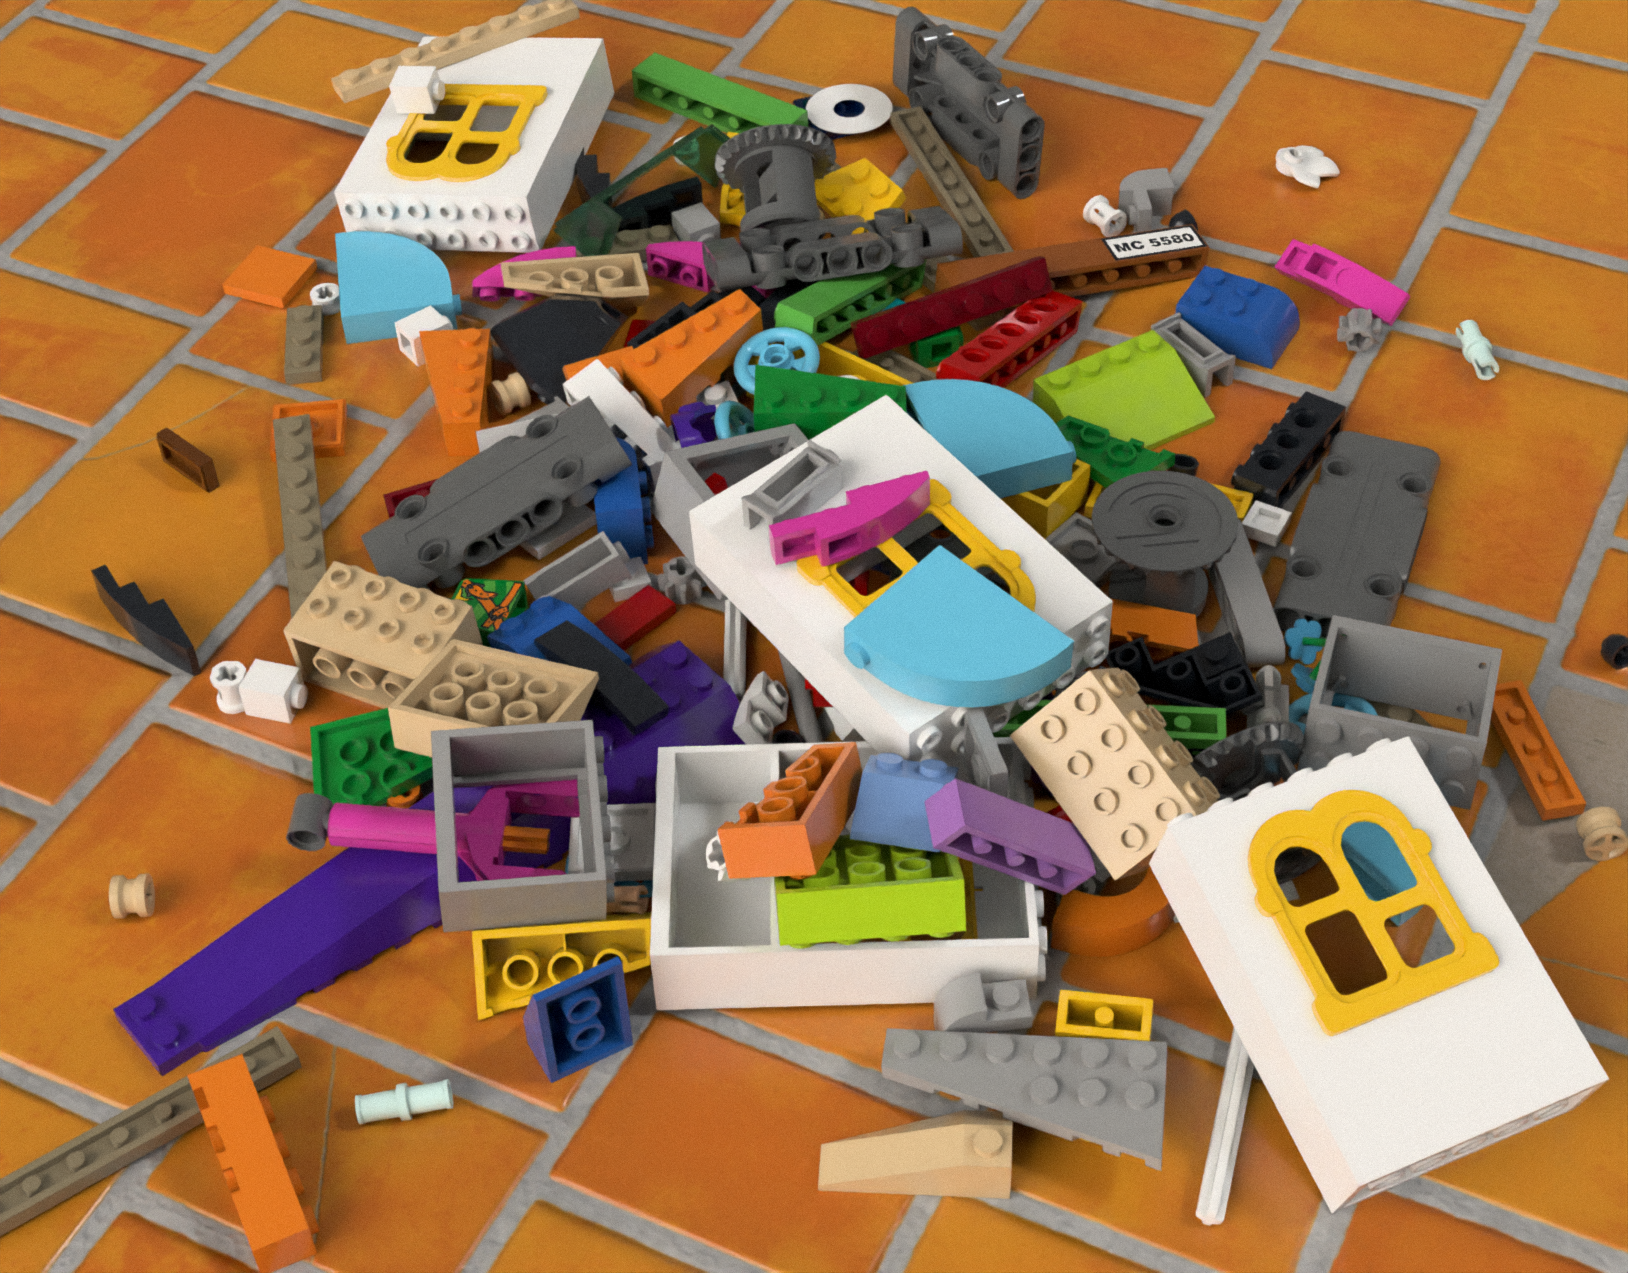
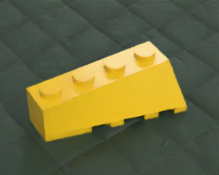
(528, 959)

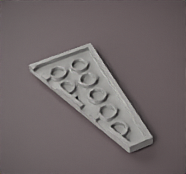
(1055, 1084)

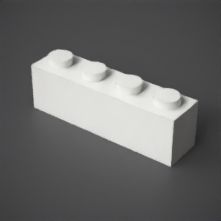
(624, 416)

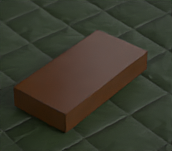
(187, 460)

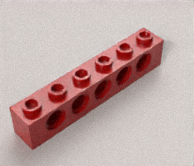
(1015, 341)

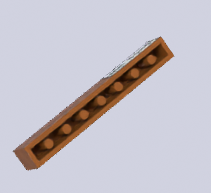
(1097, 263)

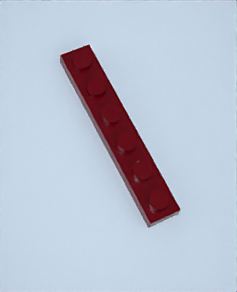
(951, 307)

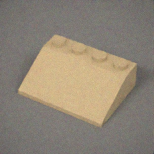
(486, 688)

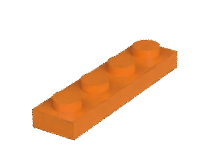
(1535, 753)

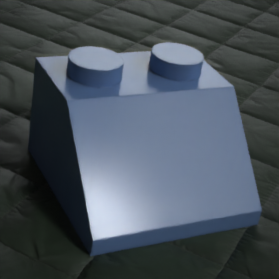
(892, 800)

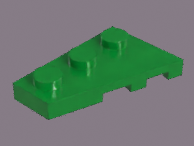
(1109, 456)

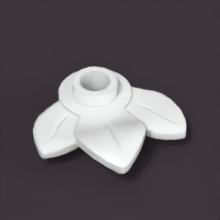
(1305, 164)

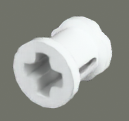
(1105, 216)
(226, 679)

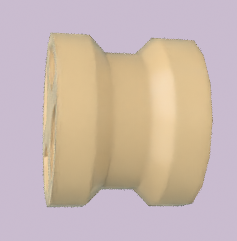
(509, 394)
(1602, 833)
(131, 895)

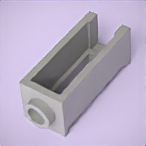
(1196, 352)
(796, 488)
(582, 572)

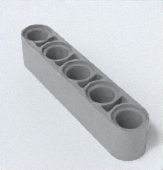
(1247, 605)

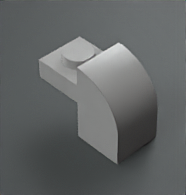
(1145, 195)
(982, 1008)

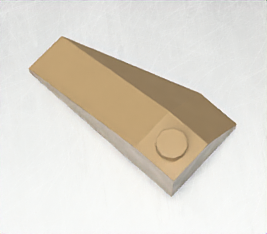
(614, 278)
(938, 1156)

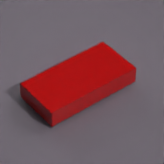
(636, 617)

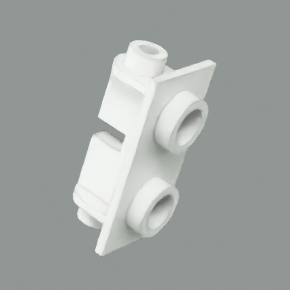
(1274, 696)

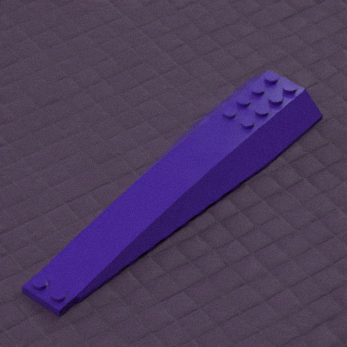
(383, 897)

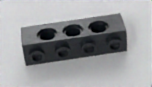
(1290, 450)

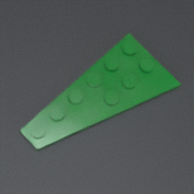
(358, 761)

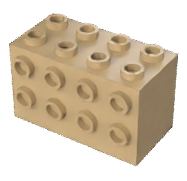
(373, 633)
(1113, 768)

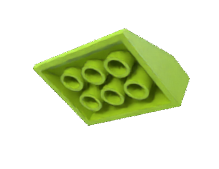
(1130, 389)
(871, 894)

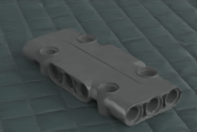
(968, 102)
(885, 242)
(497, 499)
(1358, 532)

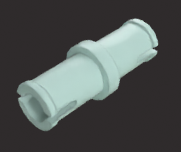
(1477, 350)
(403, 1101)

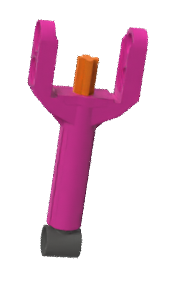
(481, 833)

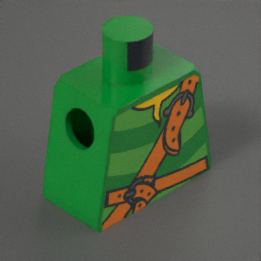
(492, 602)

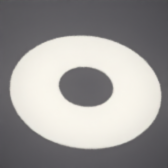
(822, 114)

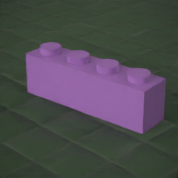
(1008, 837)

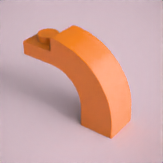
(1111, 924)

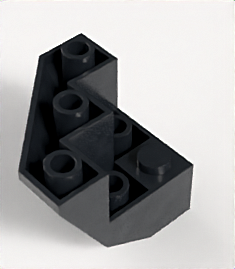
(555, 335)
(1200, 677)

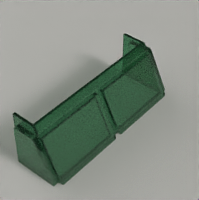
(595, 225)

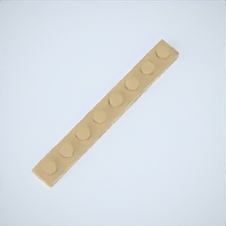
(457, 47)

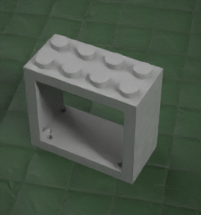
(685, 470)
(1411, 673)
(513, 757)

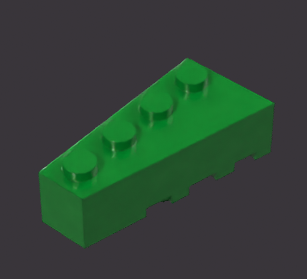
(813, 399)

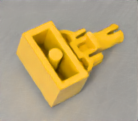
(1103, 1016)

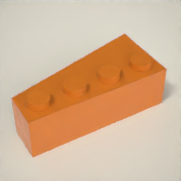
(690, 355)
(459, 375)
(1162, 629)
(797, 818)
(254, 1165)

